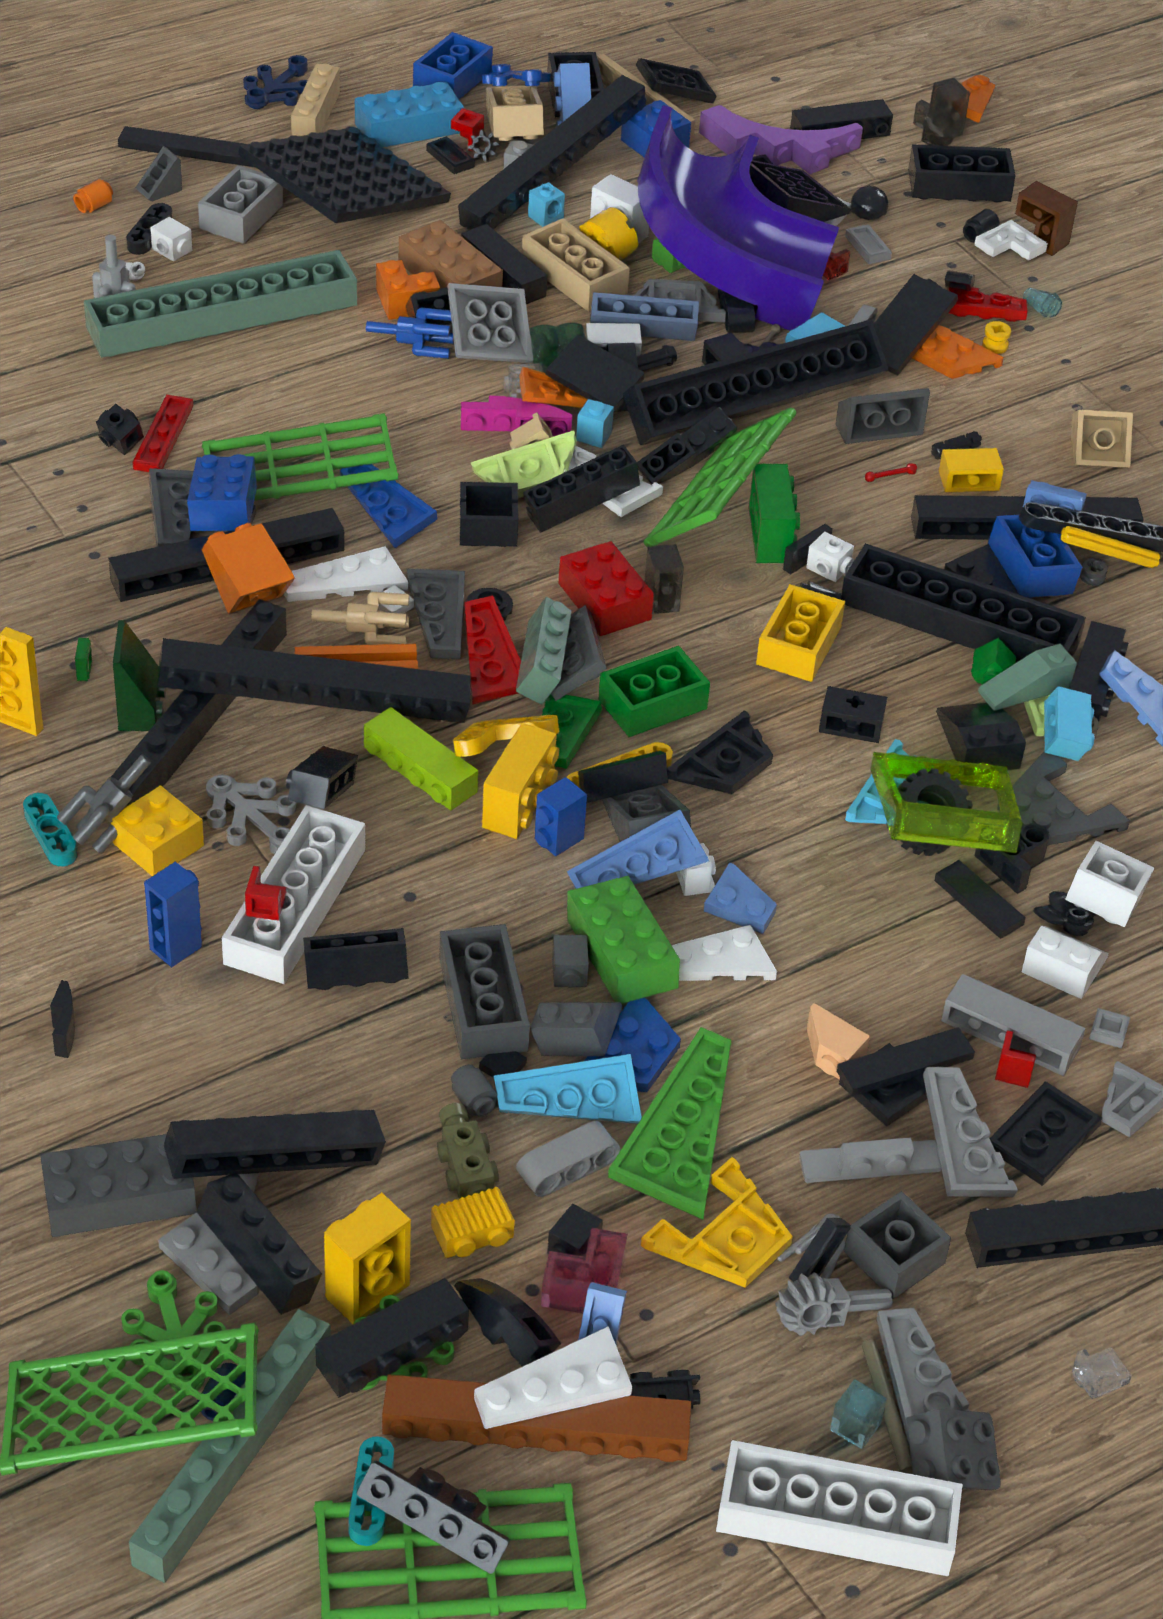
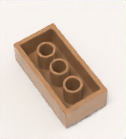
(448, 255)

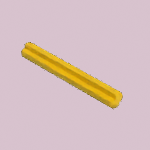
(1110, 547)

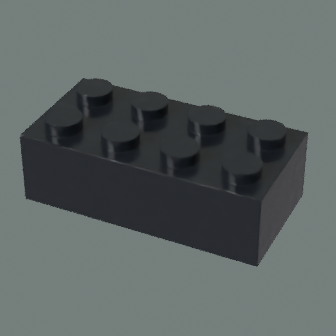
(961, 173)

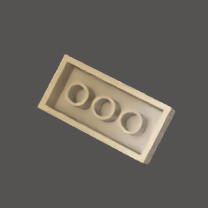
(514, 111)
(575, 262)

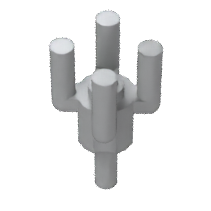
(113, 273)

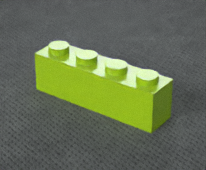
(420, 758)

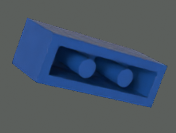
(173, 913)

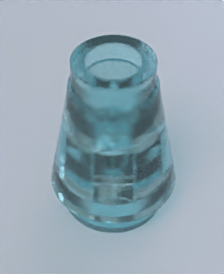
(1044, 302)

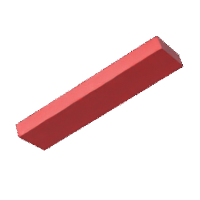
(163, 433)

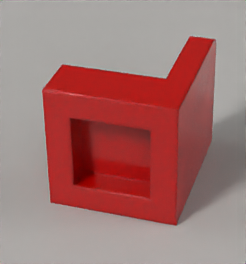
(468, 123)
(263, 899)
(1014, 1065)

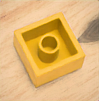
(158, 831)

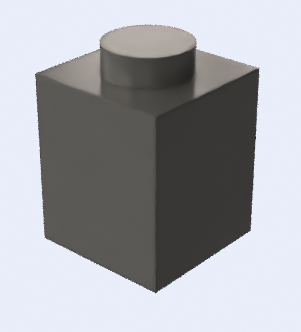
(570, 961)

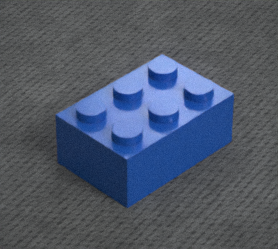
(454, 61)
(221, 492)
(1034, 558)

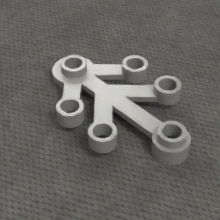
(225, 789)

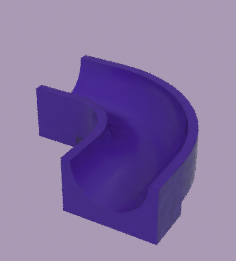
(730, 231)

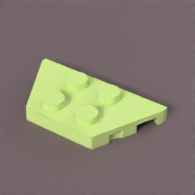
(530, 463)

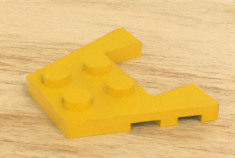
(736, 1243)

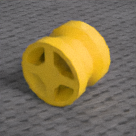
(996, 337)

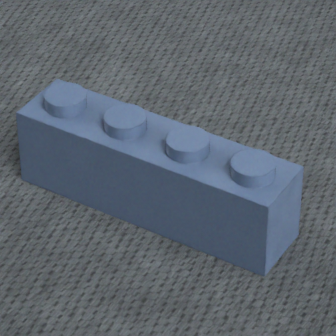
(656, 316)

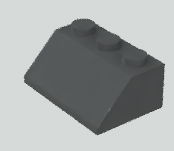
(882, 416)

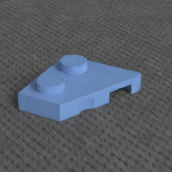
(740, 901)

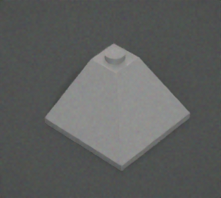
(490, 323)

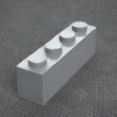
(991, 1012)

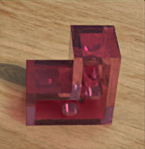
(569, 1276)

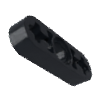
(154, 215)

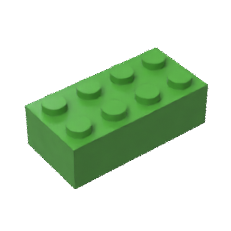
(623, 939)

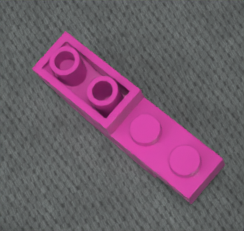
(509, 413)

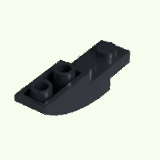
(686, 449)
(508, 1320)

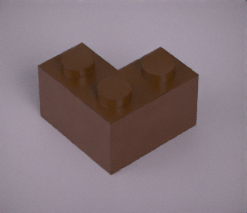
(1050, 212)

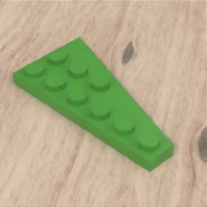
(676, 1137)

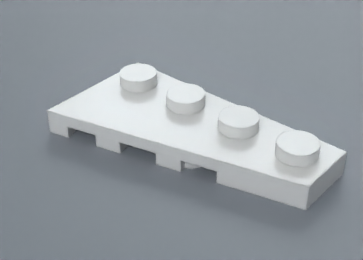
(561, 1381)

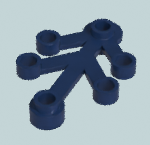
(260, 97)

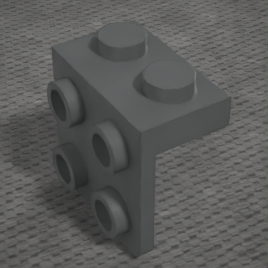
(955, 1447)

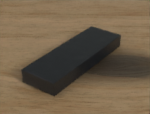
(624, 776)
(979, 899)

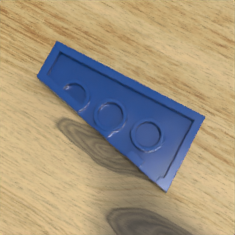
(391, 506)

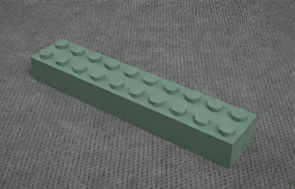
(220, 303)

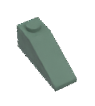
(1030, 678)

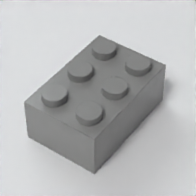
(240, 204)

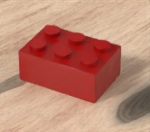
(607, 587)

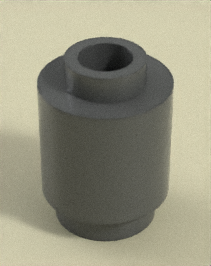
(473, 1090)

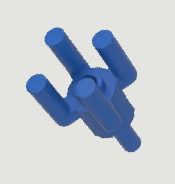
(418, 331)

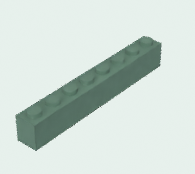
(220, 1462)

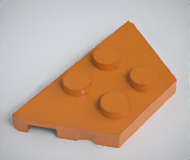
(955, 354)

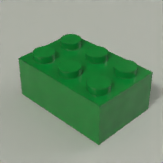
(772, 512)
(653, 691)

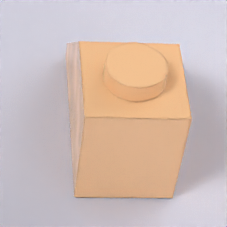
(834, 1040)

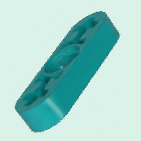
(49, 840)
(359, 1505)

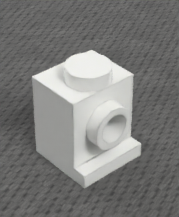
(699, 877)

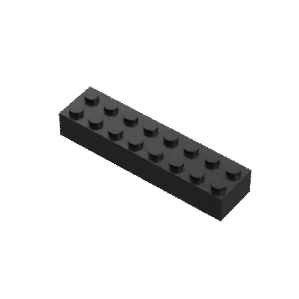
(955, 605)

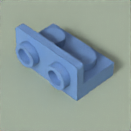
(1055, 496)

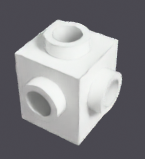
(830, 556)

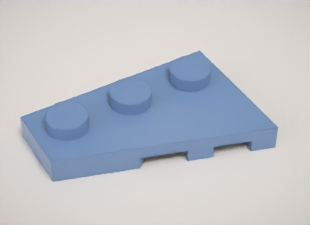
(1136, 687)

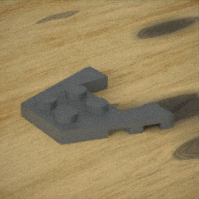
(1047, 806)

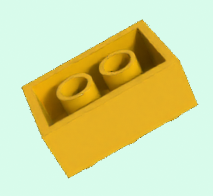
(800, 632)
(517, 778)
(367, 1257)

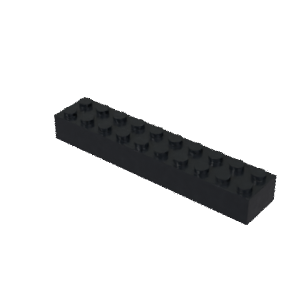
(756, 381)

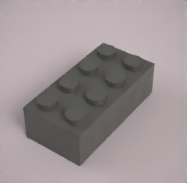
(483, 991)
(113, 1186)

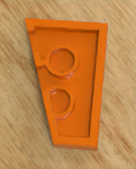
(541, 388)

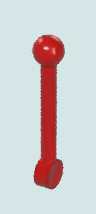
(910, 469)

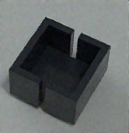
(488, 514)

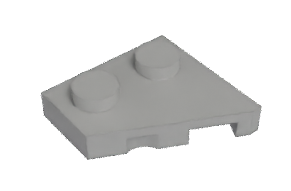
(1131, 1100)

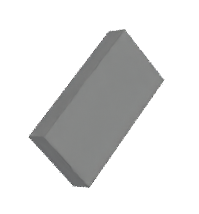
(868, 244)

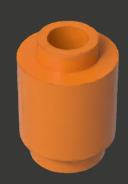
(93, 196)

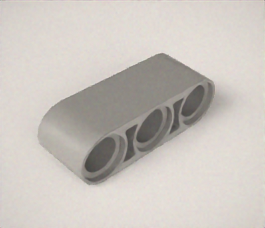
(568, 1158)

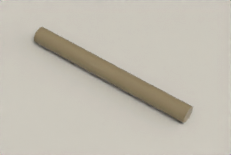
(890, 1413)

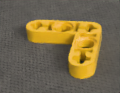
(484, 733)

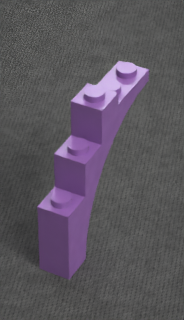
(805, 148)

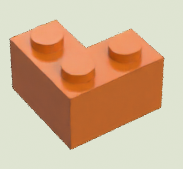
(396, 286)

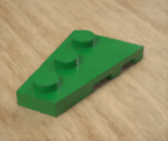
(575, 721)

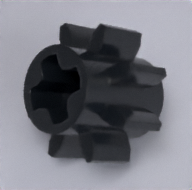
(479, 141)

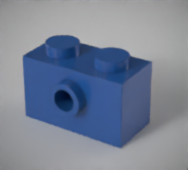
(560, 816)

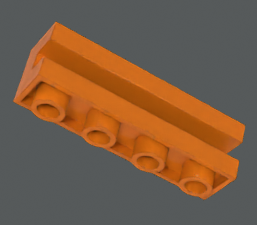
(386, 654)

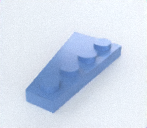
(645, 855)

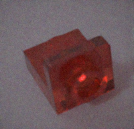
(837, 264)

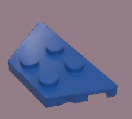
(648, 1040)

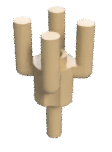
(369, 618)

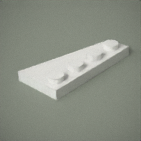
(627, 501)
(343, 576)

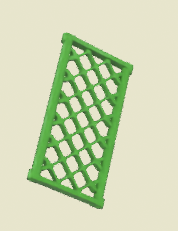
(147, 1435)

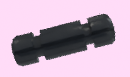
(971, 441)

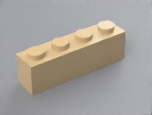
(316, 100)

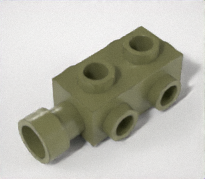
(463, 1149)

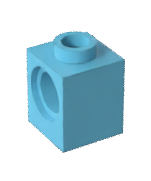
(546, 204)

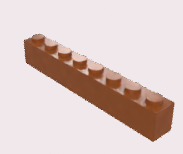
(615, 1427)

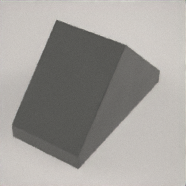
(162, 176)

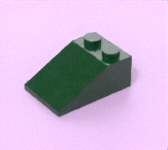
(135, 682)

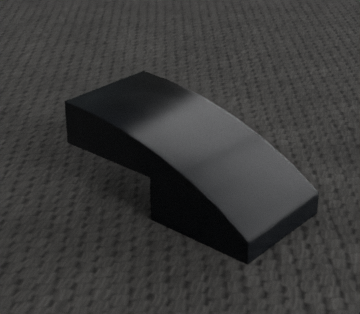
(959, 280)
(63, 1020)

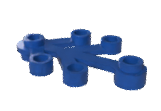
(502, 72)

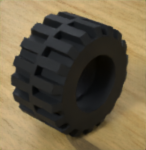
(934, 790)

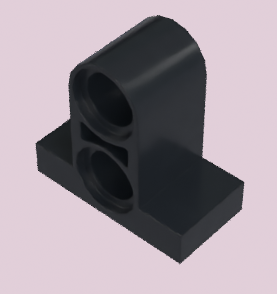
(1016, 867)

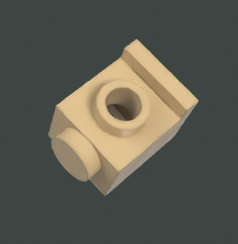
(530, 432)

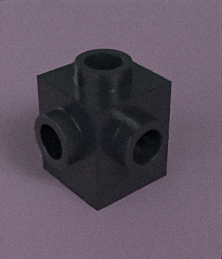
(119, 429)

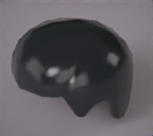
(869, 203)

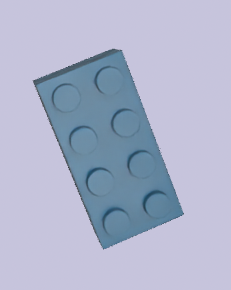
(407, 114)

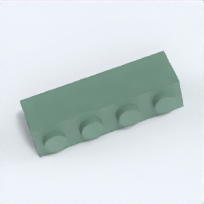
(544, 650)

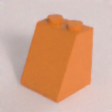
(246, 566)

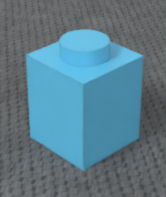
(594, 423)

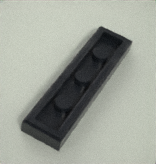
(904, 1061)

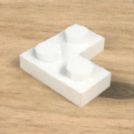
(1011, 236)

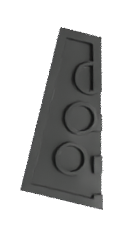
(439, 607)

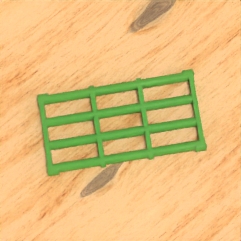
(312, 449)
(720, 478)
(411, 1575)

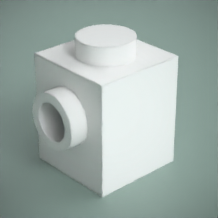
(171, 239)

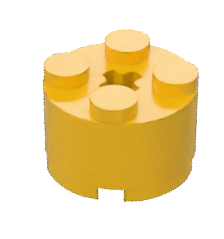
(611, 232)

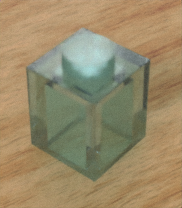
(858, 1414)

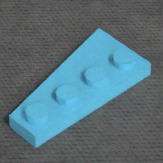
(579, 1090)

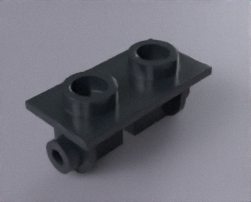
(674, 1386)

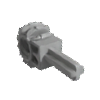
(824, 1303)

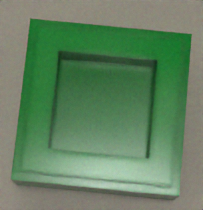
(83, 659)

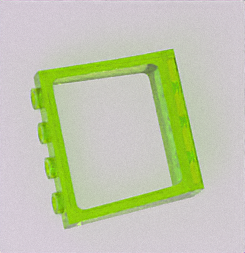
(943, 823)

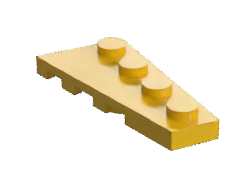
(19, 682)

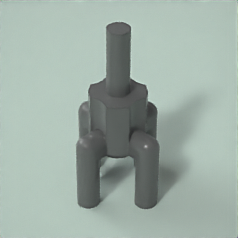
(104, 805)

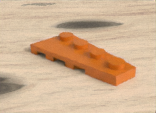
(980, 95)

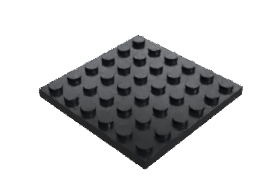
(344, 174)

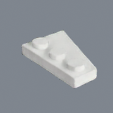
(724, 954)

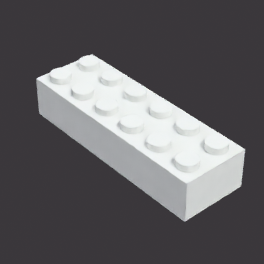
(313, 868)
(840, 1508)

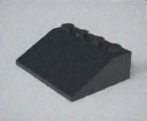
(796, 191)

